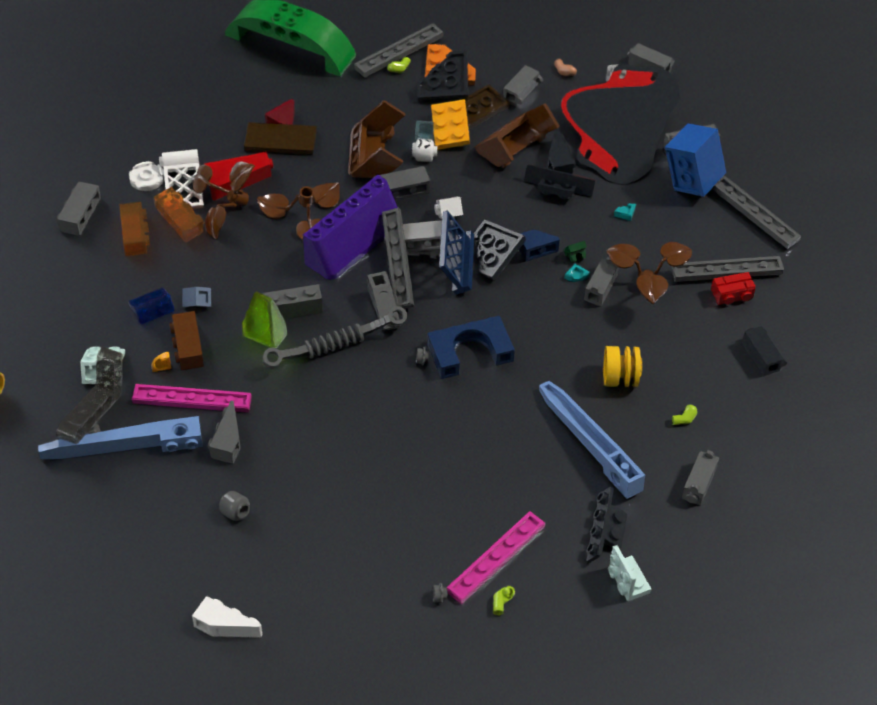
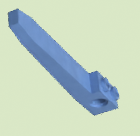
(170, 434)
(616, 463)

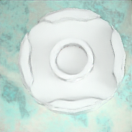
(146, 176)

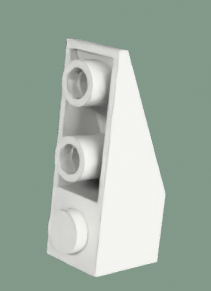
(220, 620)

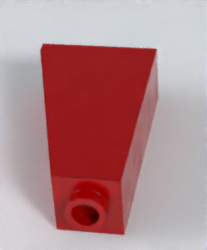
(222, 169)

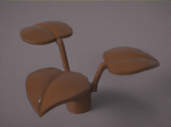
(238, 176)
(276, 204)
(650, 283)

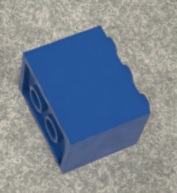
(695, 159)

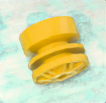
(621, 366)

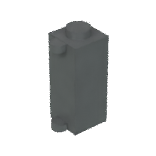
(645, 57)
(521, 85)
(601, 282)
(700, 477)

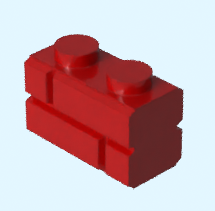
(733, 288)

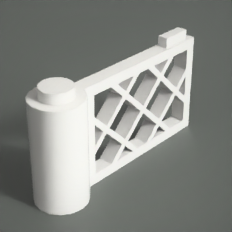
(182, 162)

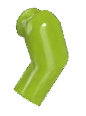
(687, 416)
(501, 598)

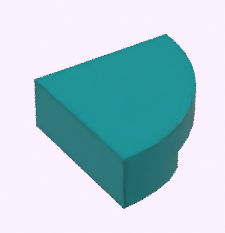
(625, 212)
(576, 273)

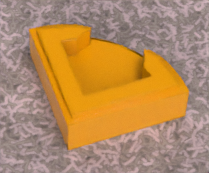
(161, 362)

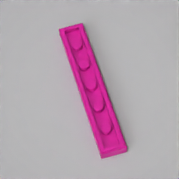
(190, 397)
(495, 557)

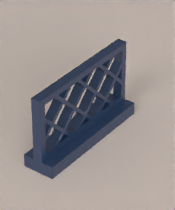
(456, 254)

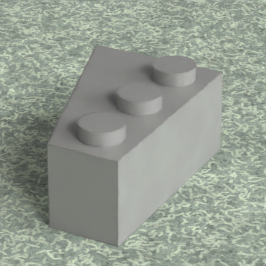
(423, 238)

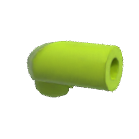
(399, 67)

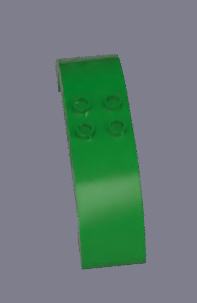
(296, 27)

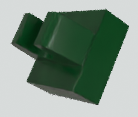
(577, 248)

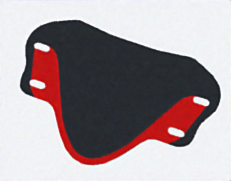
(622, 120)

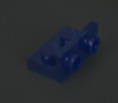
(152, 305)

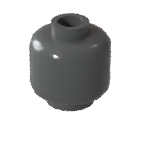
(234, 505)

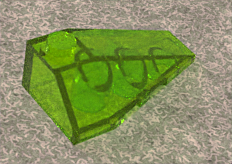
(264, 322)

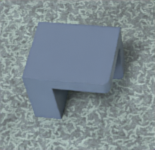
(196, 297)

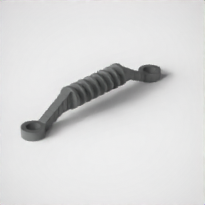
(359, 332)

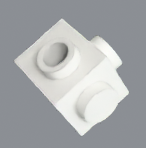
(452, 204)

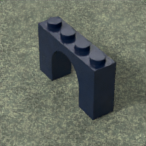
(488, 332)

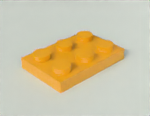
(450, 124)

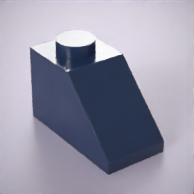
(538, 245)

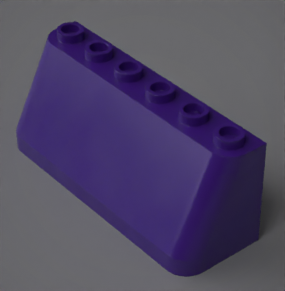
(348, 230)

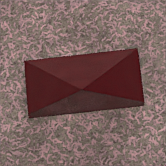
(282, 114)

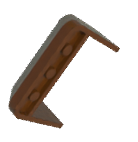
(517, 135)
(368, 141)

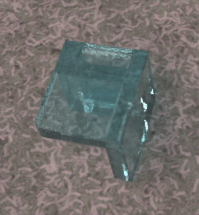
(424, 130)

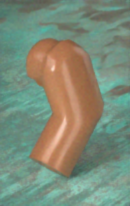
(565, 70)

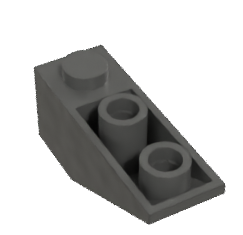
(382, 296)
(226, 441)

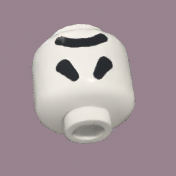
(424, 150)

